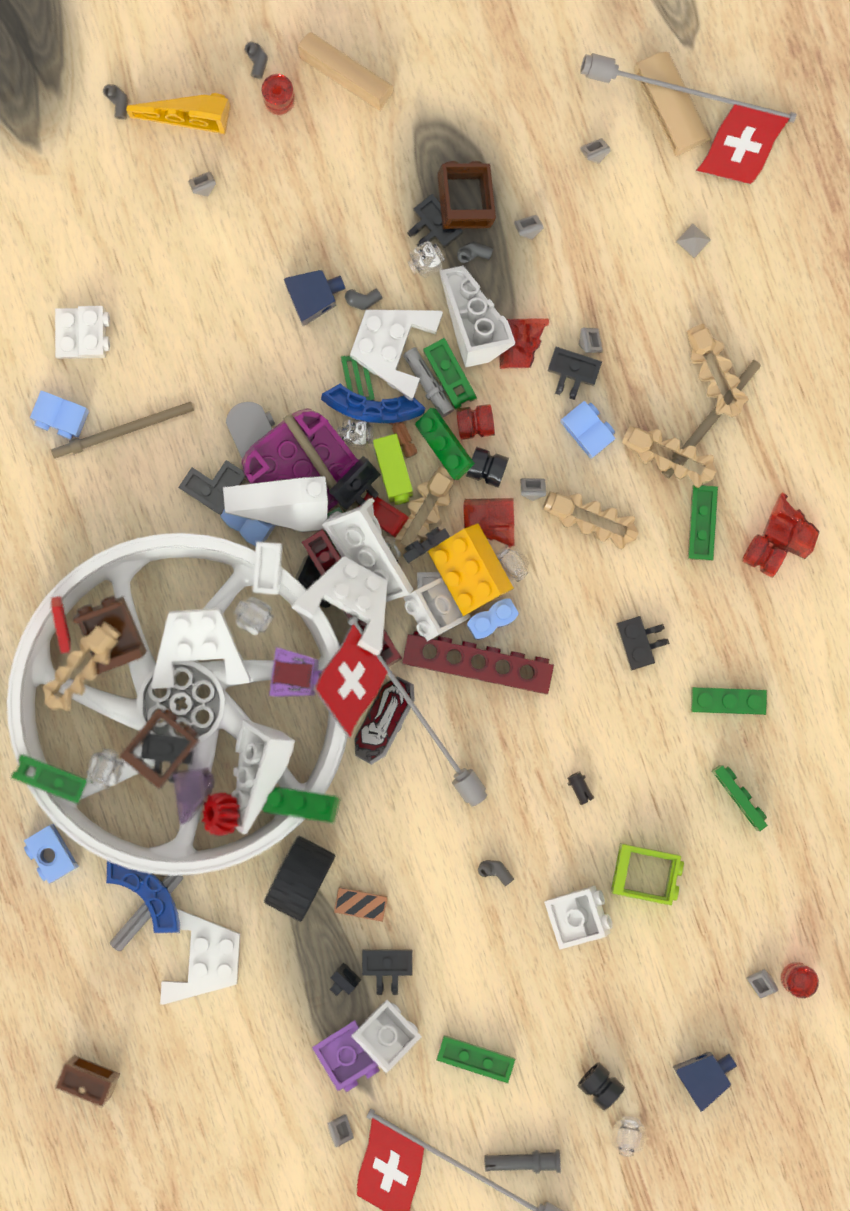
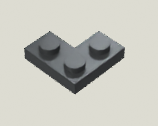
(211, 491)

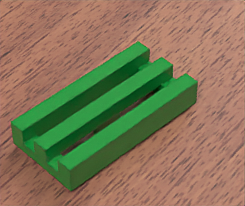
(345, 359)

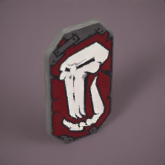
(383, 721)

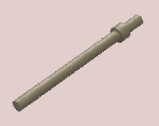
(712, 417)
(77, 446)
(311, 453)

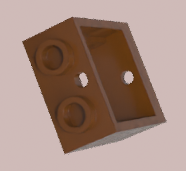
(467, 218)
(145, 769)
(95, 1079)

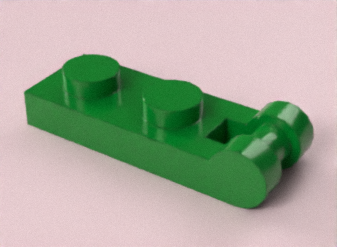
(449, 372)
(50, 779)

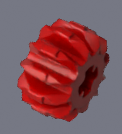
(221, 813)

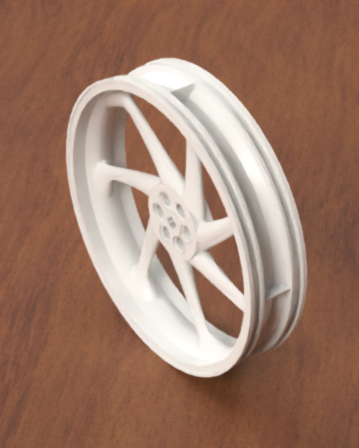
(34, 667)

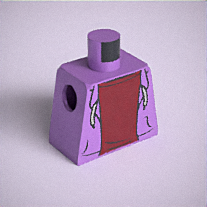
(293, 674)

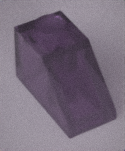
(192, 791)

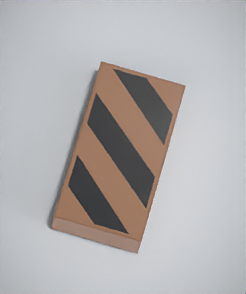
(360, 904)

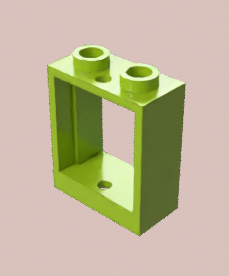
(393, 469)
(621, 868)

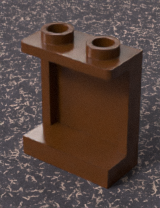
(117, 614)

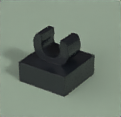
(344, 980)

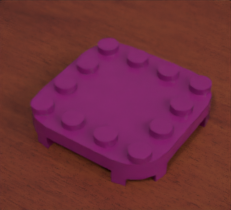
(281, 457)

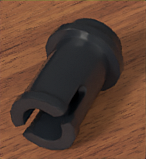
(580, 787)

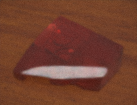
(527, 340)
(493, 516)
(790, 529)

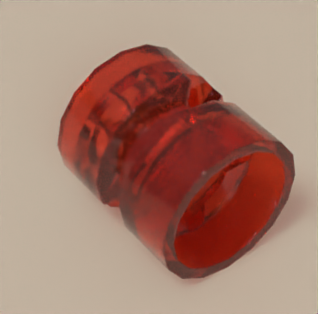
(278, 94)
(475, 422)
(767, 557)
(799, 980)

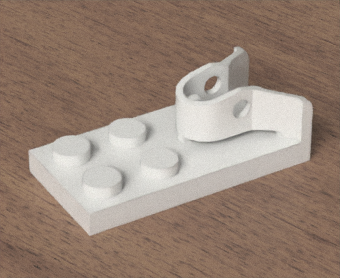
(360, 539)

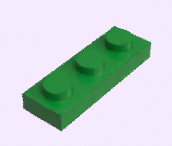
(444, 443)
(702, 523)
(728, 701)
(740, 797)
(302, 804)
(475, 1059)

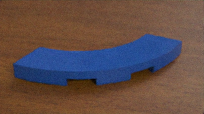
(359, 408)
(152, 891)

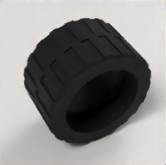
(299, 878)

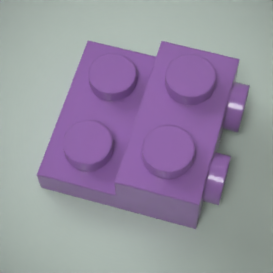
(345, 1058)

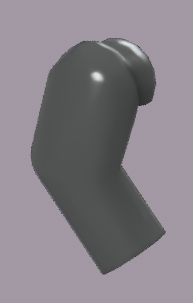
(258, 57)
(118, 98)
(473, 250)
(362, 301)
(495, 868)

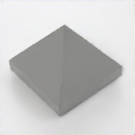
(596, 150)
(202, 184)
(529, 226)
(693, 240)
(590, 340)
(533, 488)
(762, 983)
(340, 1130)

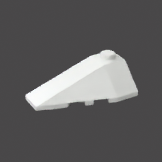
(477, 325)
(285, 503)
(261, 763)

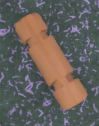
(404, 439)

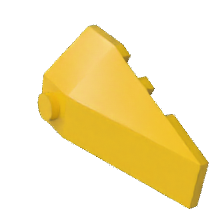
(194, 112)

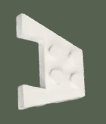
(383, 340)
(354, 591)
(197, 636)
(211, 959)

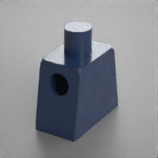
(313, 294)
(705, 1077)

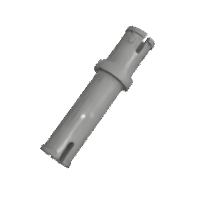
(433, 390)

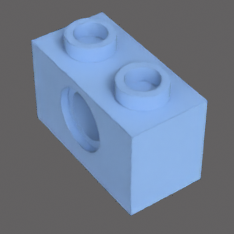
(63, 861)

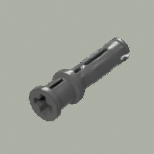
(535, 1161)

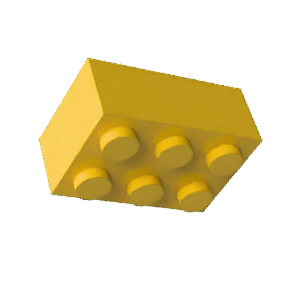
(470, 569)

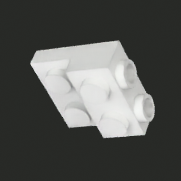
(81, 332)
(434, 609)
(578, 917)
(386, 1035)

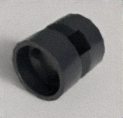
(487, 467)
(604, 1089)

